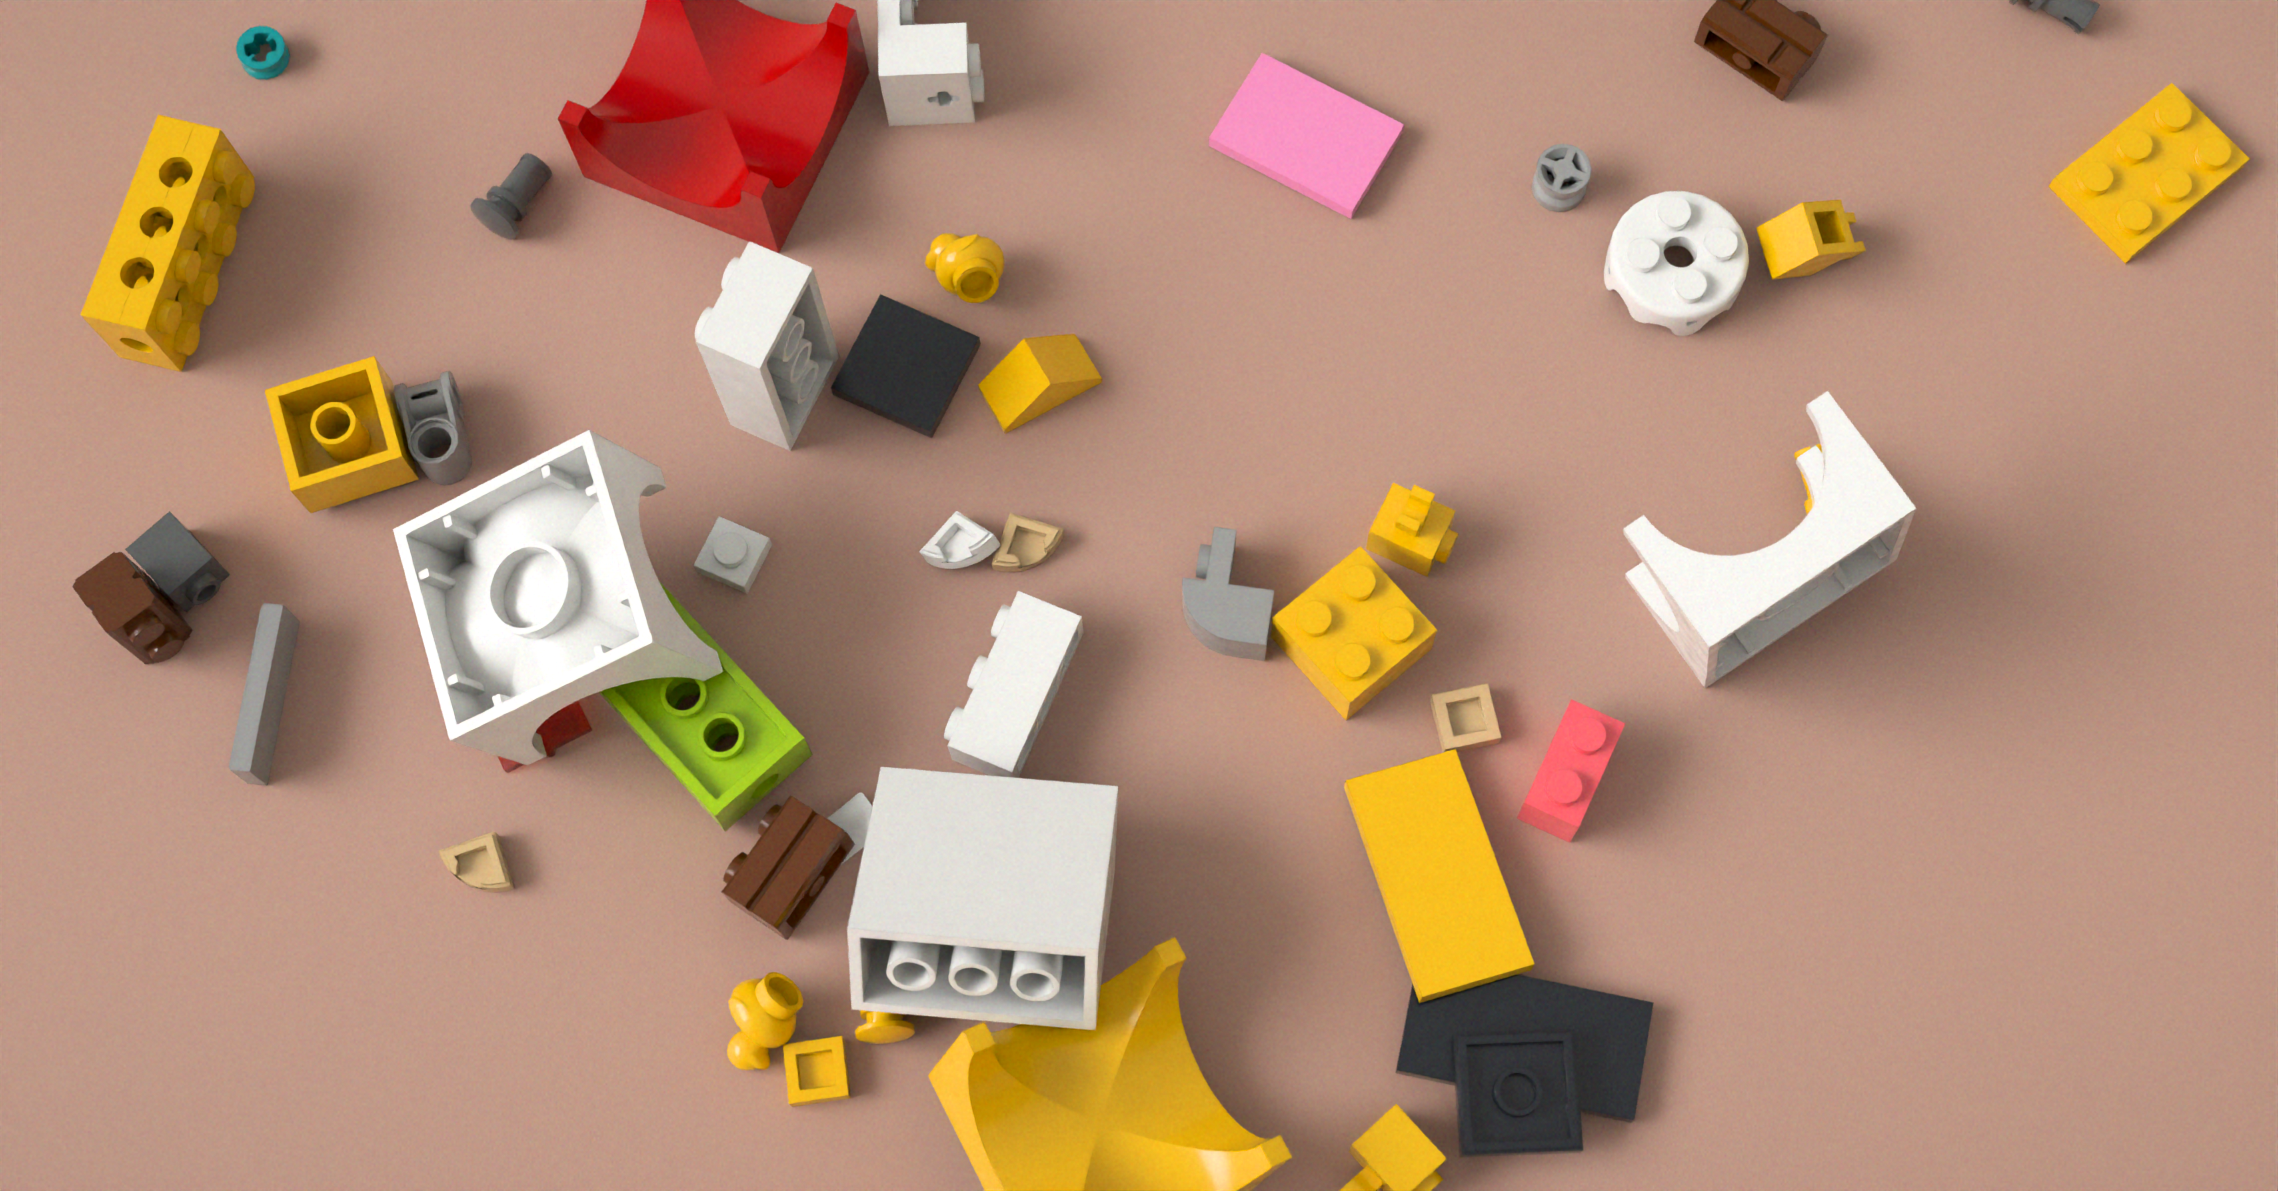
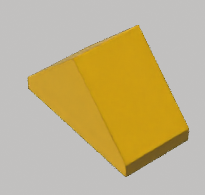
(1037, 378)

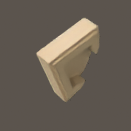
(1025, 544)
(480, 863)

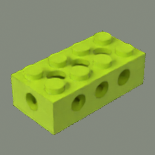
(685, 740)

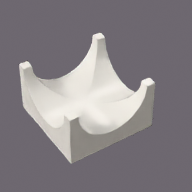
(543, 595)
(1737, 605)

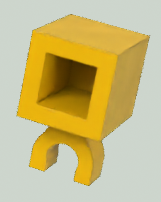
(1808, 239)
(1413, 529)
(1395, 1157)

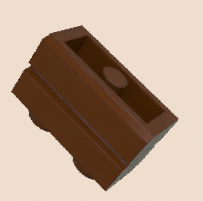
(1762, 41)
(133, 609)
(786, 866)

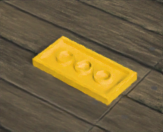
(1438, 876)

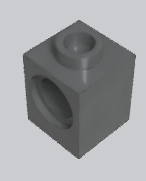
(178, 562)

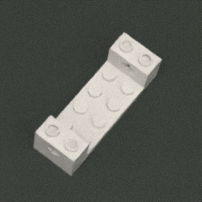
(926, 69)

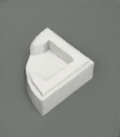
(959, 544)

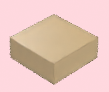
(1465, 718)

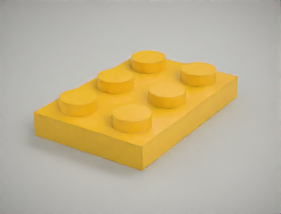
(2148, 173)

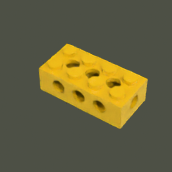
(169, 244)

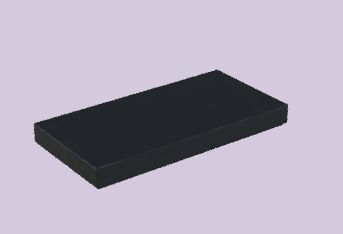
(1607, 1030)

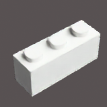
(1013, 686)

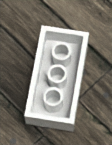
(767, 344)

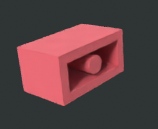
(1571, 771)

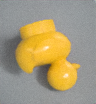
(966, 265)
(766, 1016)

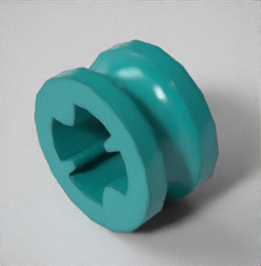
(249, 46)

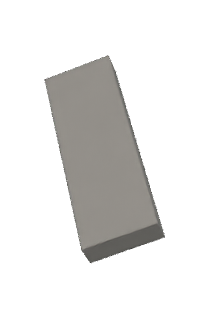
(264, 694)

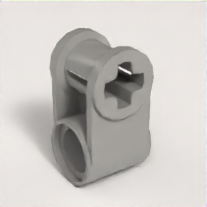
(434, 418)

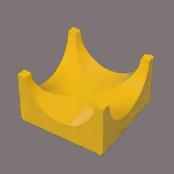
(1101, 1103)

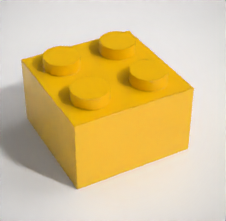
(341, 434)
(1353, 632)

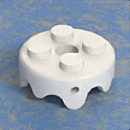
(1671, 294)

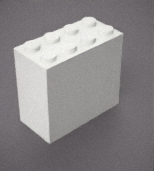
(984, 898)

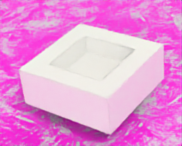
(733, 554)

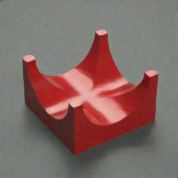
(723, 114)

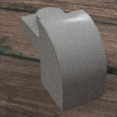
(1226, 615)

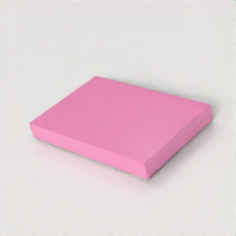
(1306, 135)

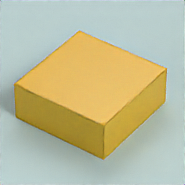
(816, 1071)

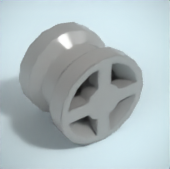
(1564, 164)

